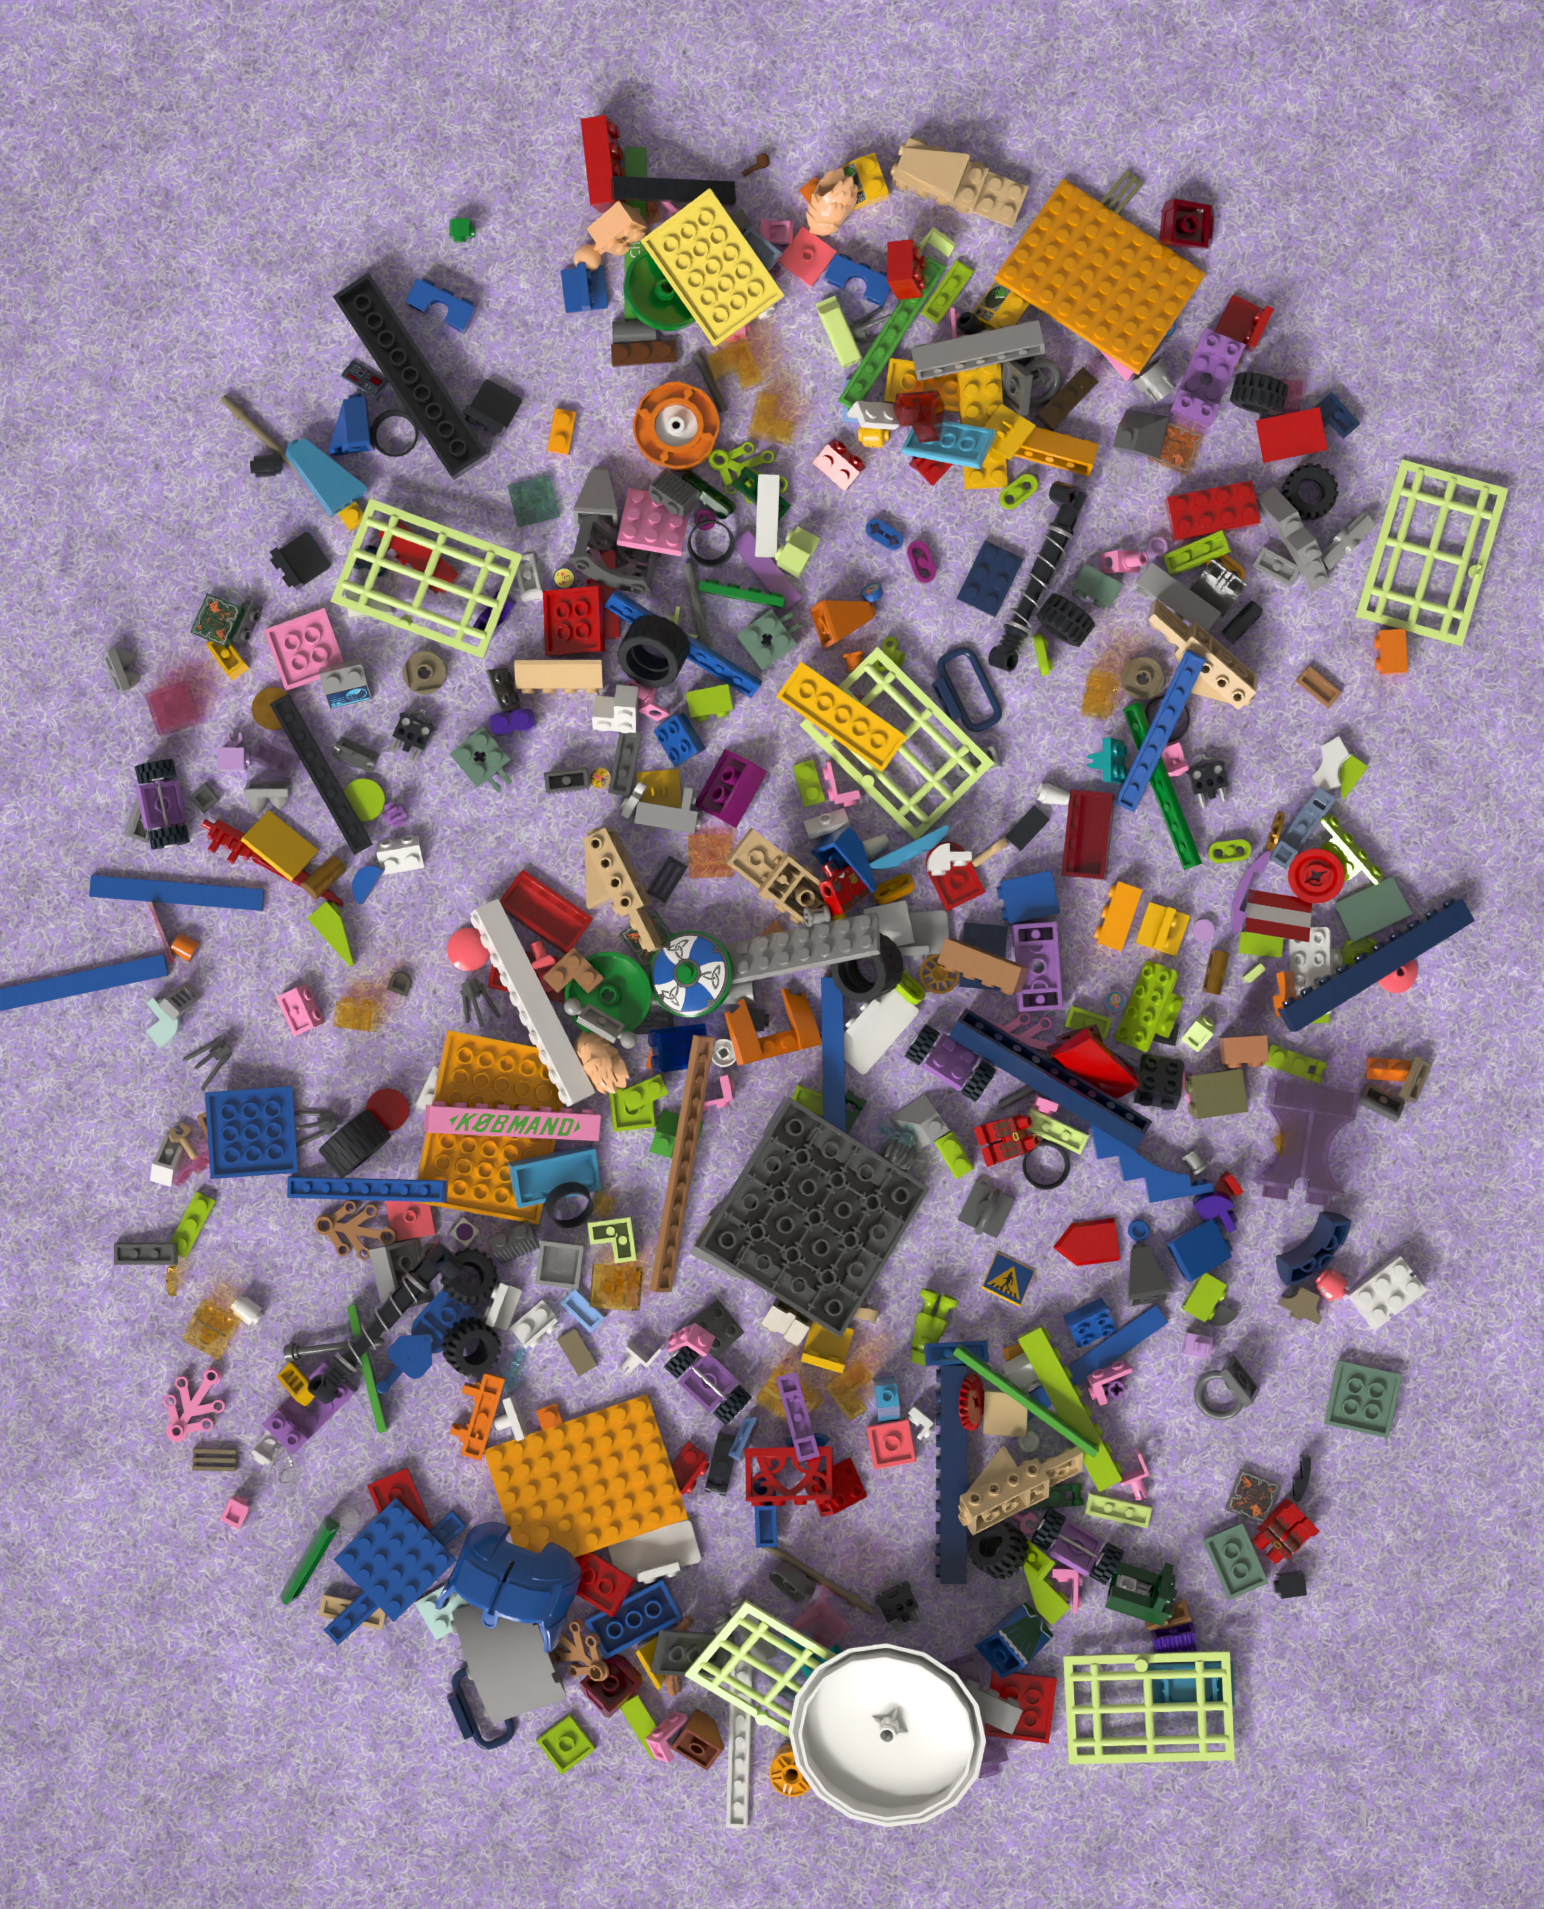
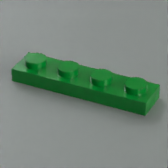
(734, 592)

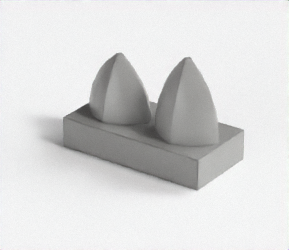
(116, 662)
(259, 791)

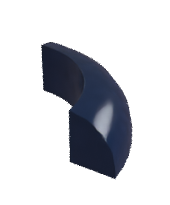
(1315, 1251)

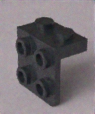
(493, 408)
(300, 561)
(1159, 1082)

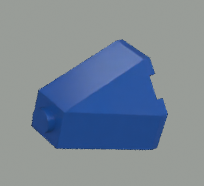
(352, 428)

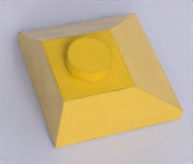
(645, 1652)

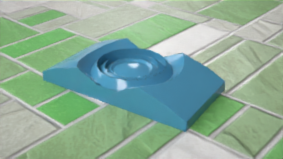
(910, 851)
(1185, 1688)

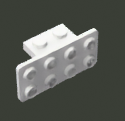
(1313, 959)
(876, 1029)
(657, 1552)

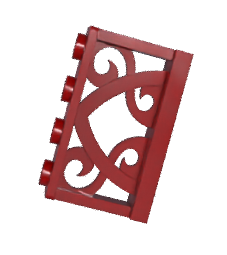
(765, 1457)

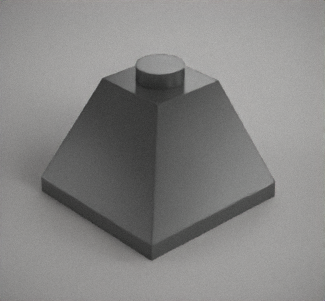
(1141, 434)

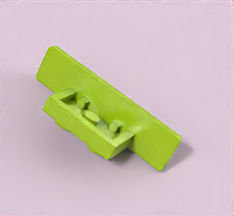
(1352, 857)

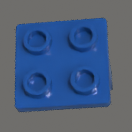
(584, 289)
(679, 739)
(1090, 1322)

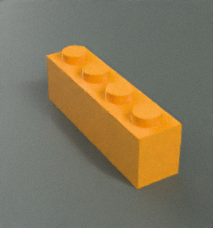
(1059, 451)

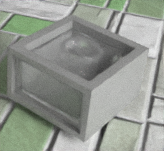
(560, 1264)

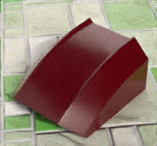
(1186, 224)
(616, 1688)

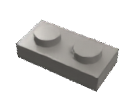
(1276, 567)

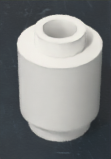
(247, 1310)

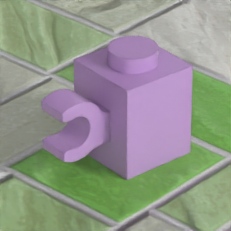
(232, 757)
(1198, 1345)

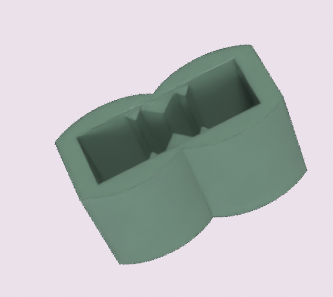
(1096, 586)

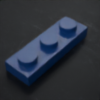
(942, 1353)

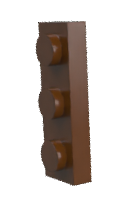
(643, 353)

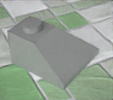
(920, 1121)

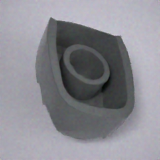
(792, 1582)

